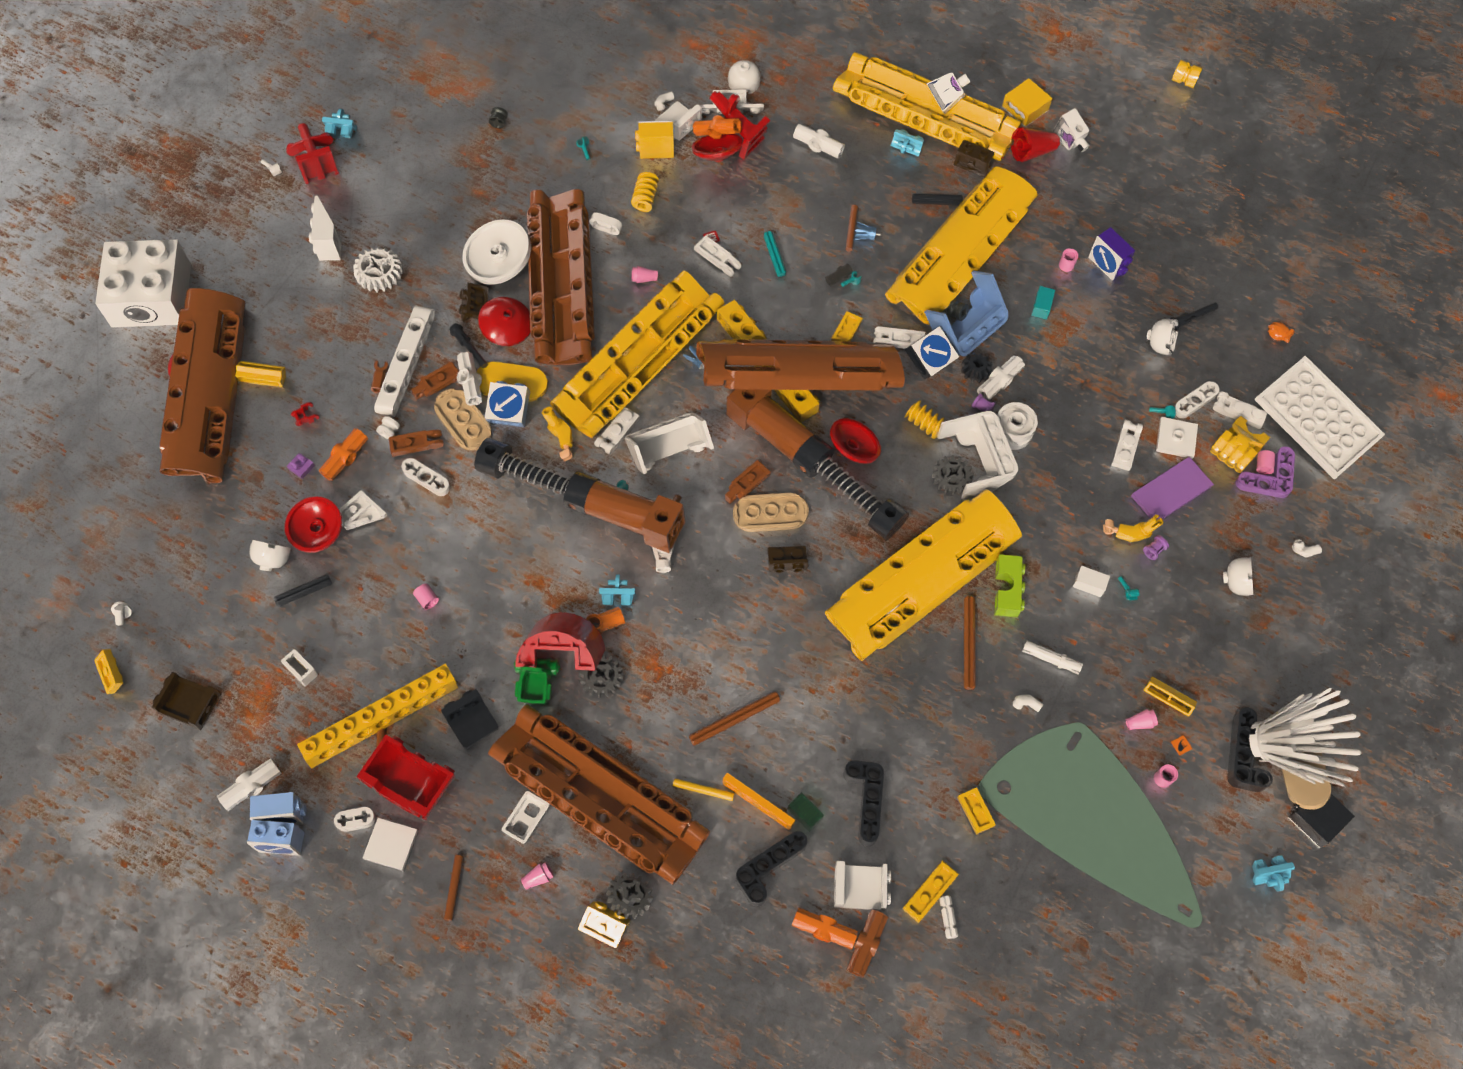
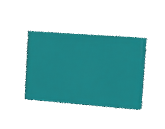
(1043, 302)

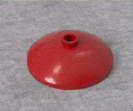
(717, 149)
(503, 329)
(855, 441)
(306, 517)

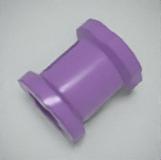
(983, 404)
(1156, 547)

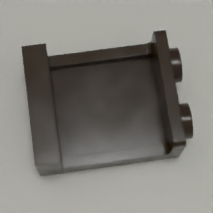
(185, 701)

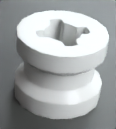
(388, 427)

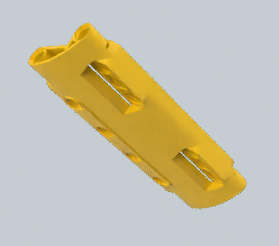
(919, 107)
(963, 242)
(636, 355)
(925, 573)

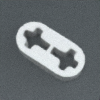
(605, 223)
(354, 814)

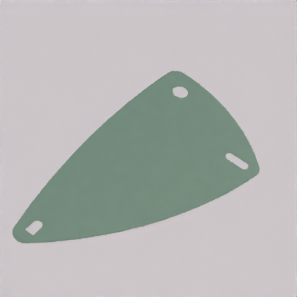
(1092, 817)

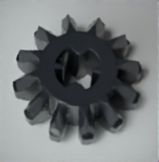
(976, 367)

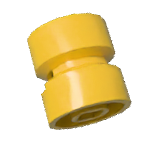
(1186, 74)

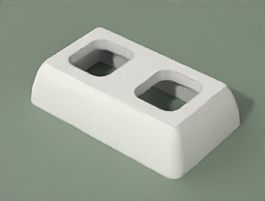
(519, 815)

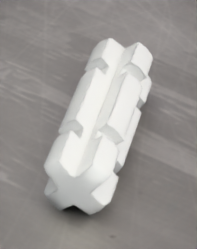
(948, 917)

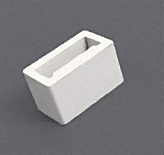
(1091, 581)
(299, 667)

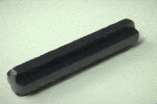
(937, 199)
(302, 590)

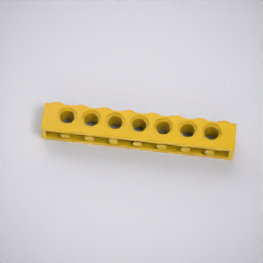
(737, 330)
(377, 716)

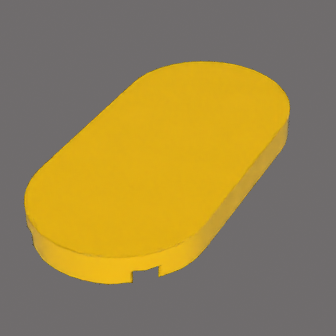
(511, 374)

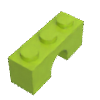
(1010, 602)

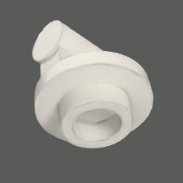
(121, 611)

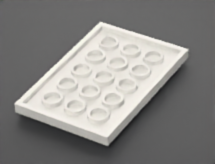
(1319, 417)

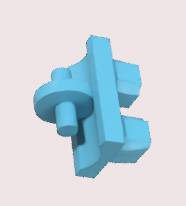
(339, 121)
(907, 143)
(626, 593)
(1275, 875)

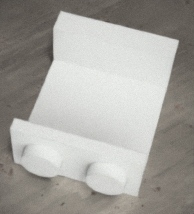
(861, 887)

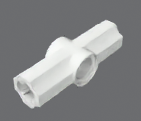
(819, 140)
(1001, 377)
(469, 378)
(249, 784)

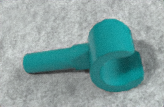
(584, 144)
(852, 279)
(1169, 411)
(1131, 594)

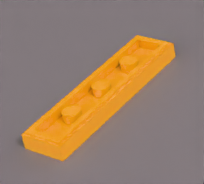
(758, 801)

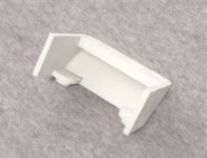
(668, 438)
(992, 446)

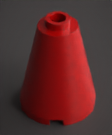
(1032, 143)

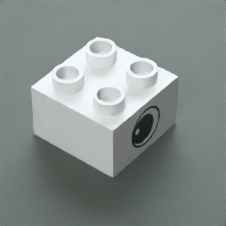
(142, 282)

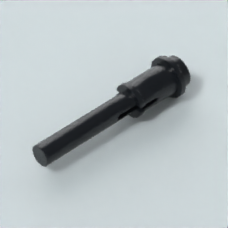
(1186, 318)
(457, 331)

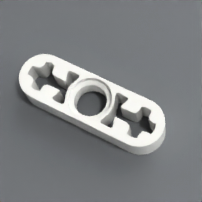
(1199, 392)
(429, 484)

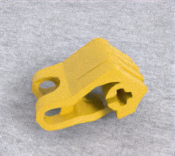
(1238, 445)

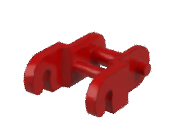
(304, 407)

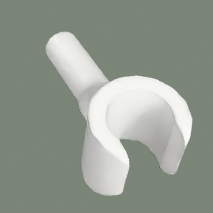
(274, 169)

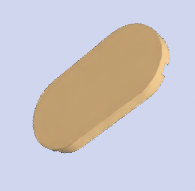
(462, 421)
(770, 512)
(1304, 792)

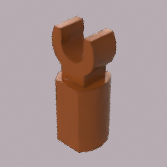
(378, 377)

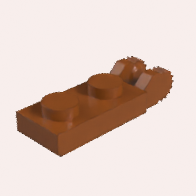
(415, 442)

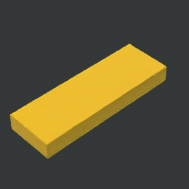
(930, 891)

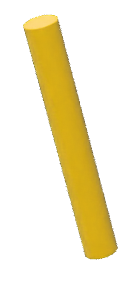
(703, 789)

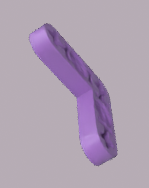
(1273, 482)

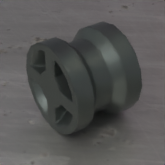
(498, 117)
(957, 310)

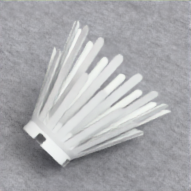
(1282, 735)

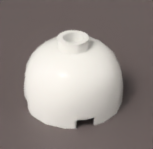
(744, 76)
(1163, 336)
(268, 555)
(1239, 576)

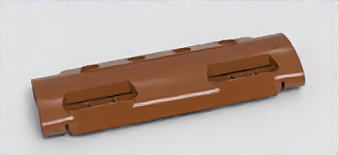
(560, 278)
(800, 365)
(204, 384)
(600, 794)

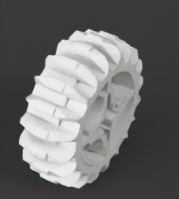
(377, 269)

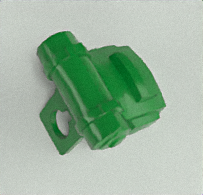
(534, 683)

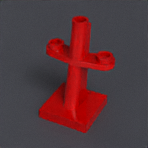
(750, 132)
(316, 161)

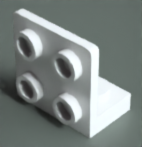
(682, 118)

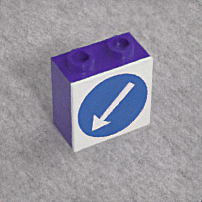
(1111, 254)

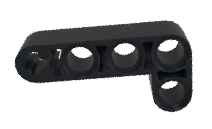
(1237, 745)
(867, 803)
(773, 863)

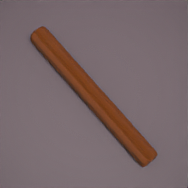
(969, 643)
(734, 718)

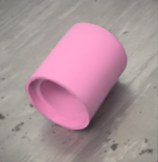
(1068, 260)
(1265, 462)
(426, 596)
(1161, 781)

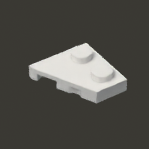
(360, 511)

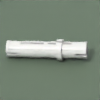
(1048, 655)

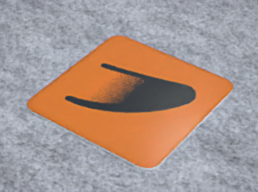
(1181, 745)

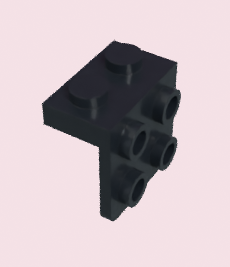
(469, 718)

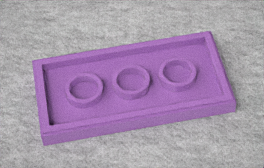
(1172, 489)

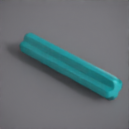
(775, 254)

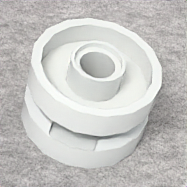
(1018, 424)

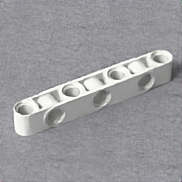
(401, 371)

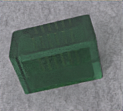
(805, 812)

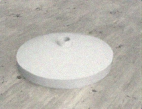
(496, 252)

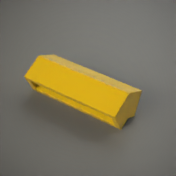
(260, 373)
(1171, 693)

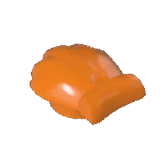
(1280, 331)

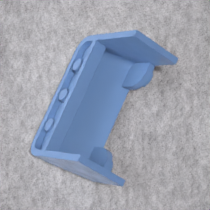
(982, 320)

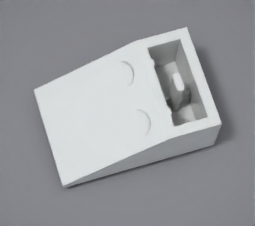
(323, 235)

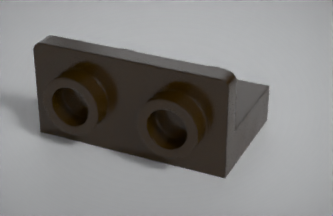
(973, 158)
(473, 299)
(787, 559)

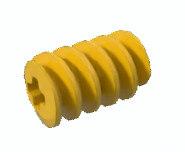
(645, 191)
(924, 419)

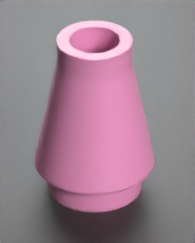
(642, 275)
(1143, 720)
(539, 875)

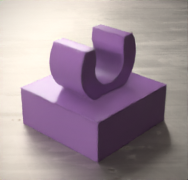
(300, 465)

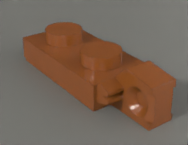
(436, 381)
(747, 481)

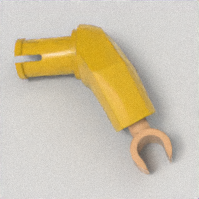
(561, 430)
(1133, 533)

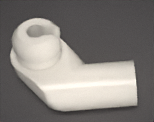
(659, 103)
(1299, 548)
(1029, 700)

